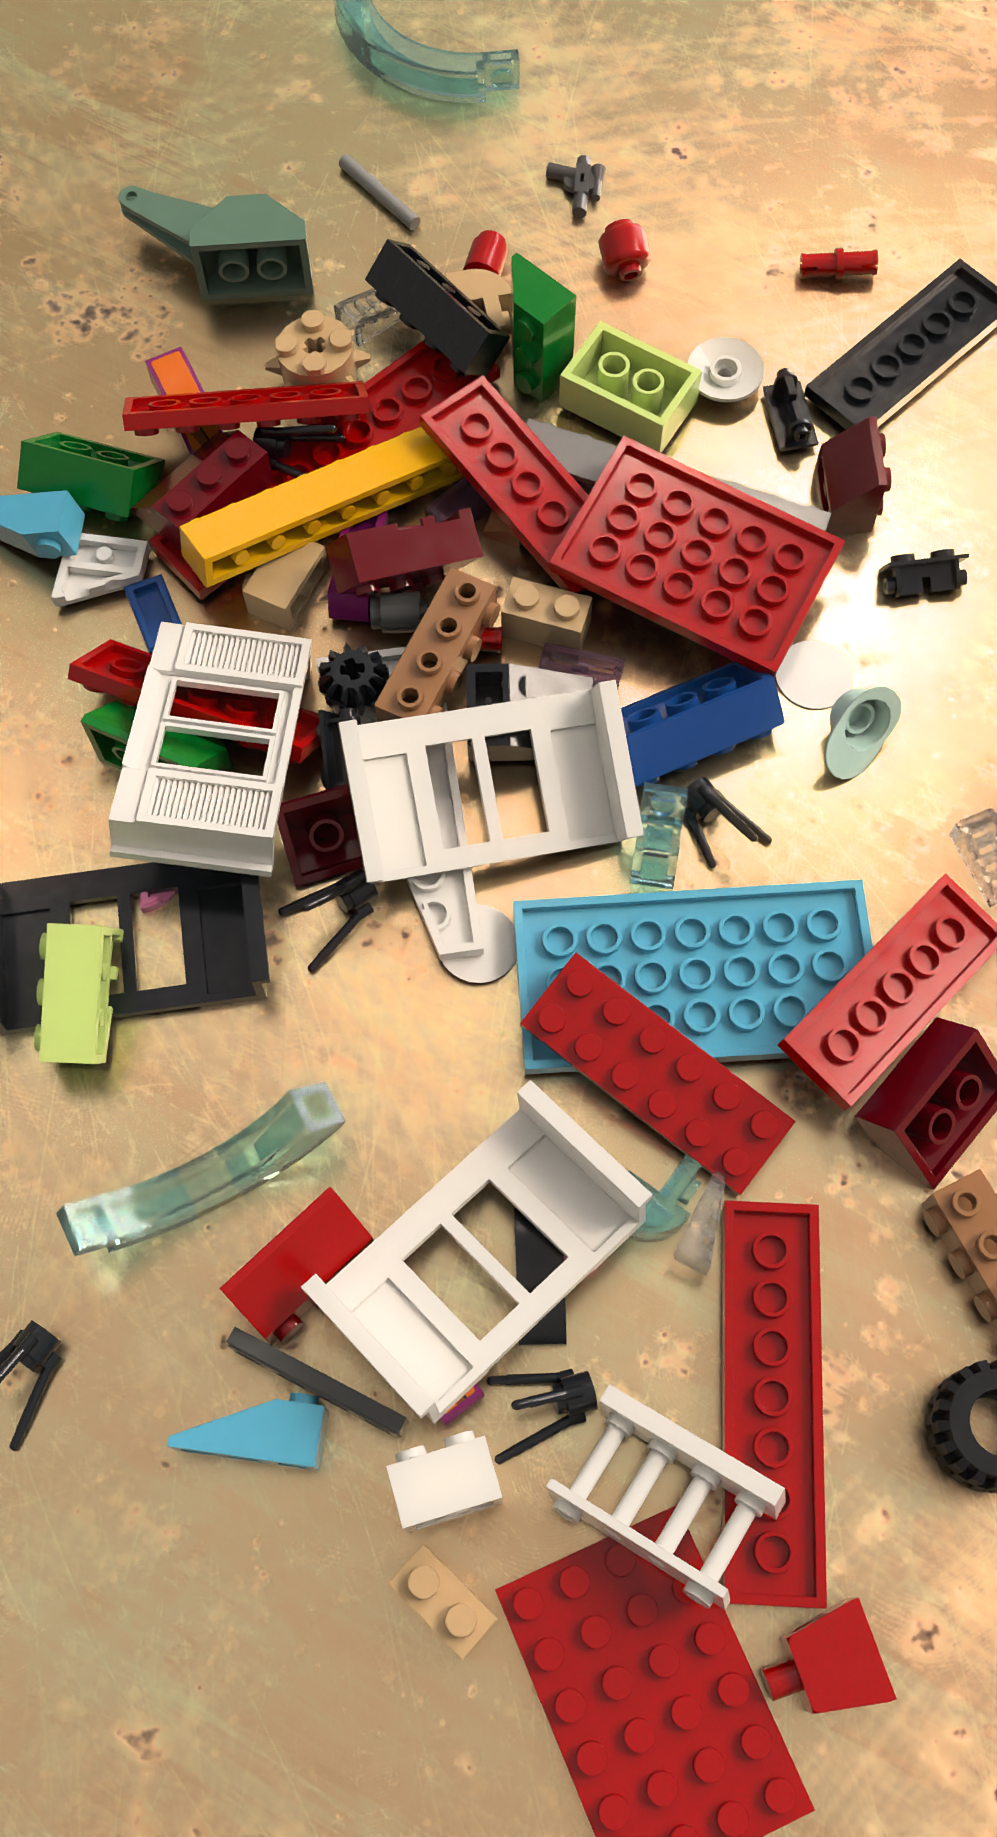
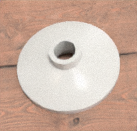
(729, 369)

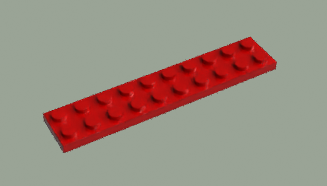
(395, 404)

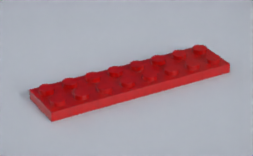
(775, 1397)

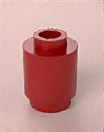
(487, 252)

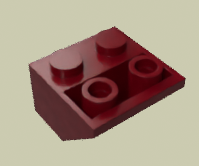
(853, 478)

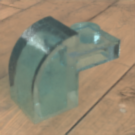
(659, 847)
(663, 1213)

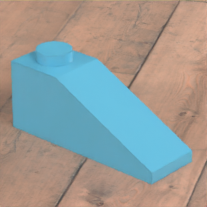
(42, 523)
(268, 1433)

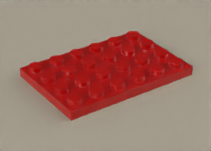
(697, 556)
(651, 1697)

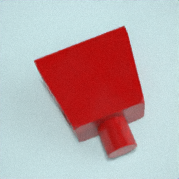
(831, 1662)

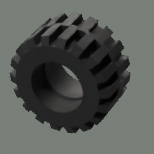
(952, 1425)

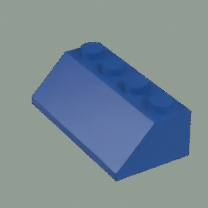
(699, 720)

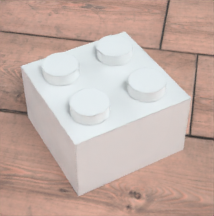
(444, 1482)

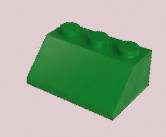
(540, 328)
(90, 471)
(110, 730)

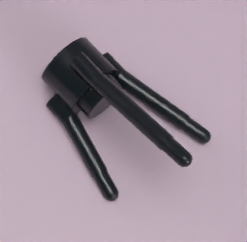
(279, 440)
(707, 804)
(350, 894)
(30, 1348)
(570, 1394)

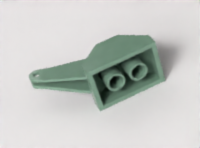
(237, 248)

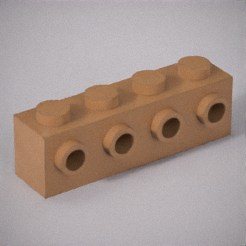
(440, 648)
(967, 1222)

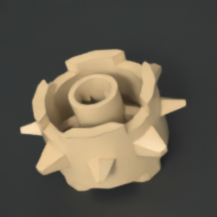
(316, 352)

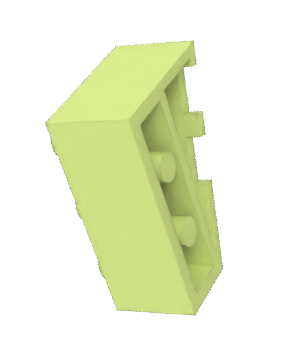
(75, 993)

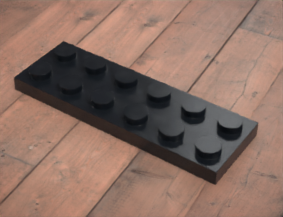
(908, 348)

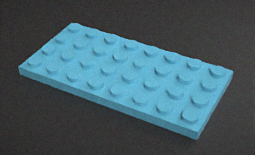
(713, 963)

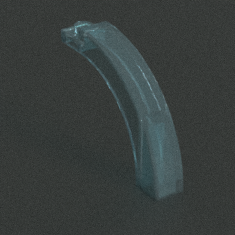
(422, 68)
(209, 1181)

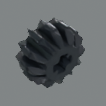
(338, 674)

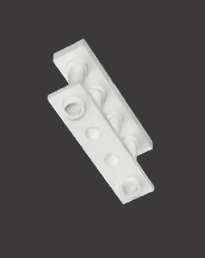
(709, 1470)

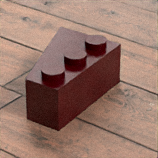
(403, 555)

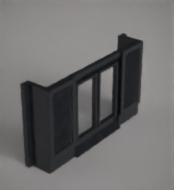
(218, 926)

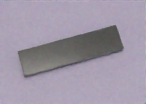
(317, 1383)

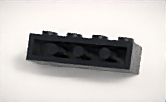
(436, 309)

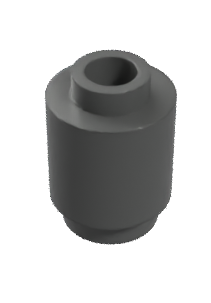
(397, 611)

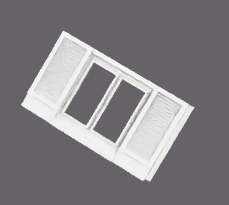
(578, 764)
(202, 813)
(556, 1181)

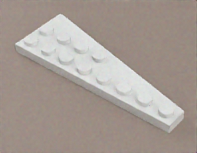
(447, 897)

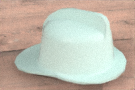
(859, 727)

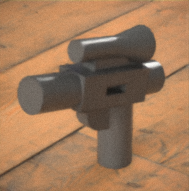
(580, 181)

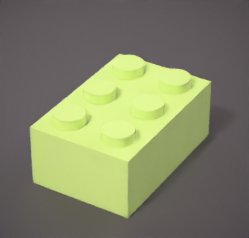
(629, 387)

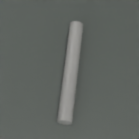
(379, 192)

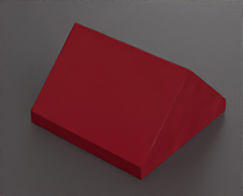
(320, 835)

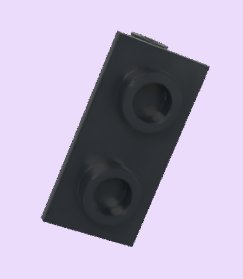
(789, 412)
(940, 569)
(333, 771)

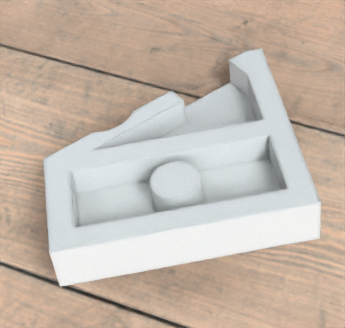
(99, 568)

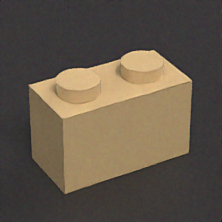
(285, 585)
(545, 614)
(442, 1601)

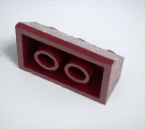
(214, 476)
(934, 1101)

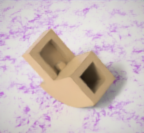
(487, 292)

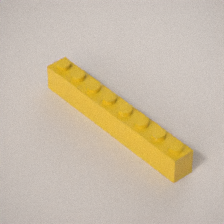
(314, 506)

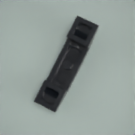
(534, 1263)

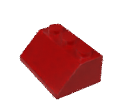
(316, 1241)

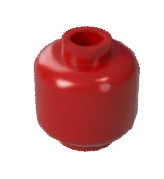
(624, 249)

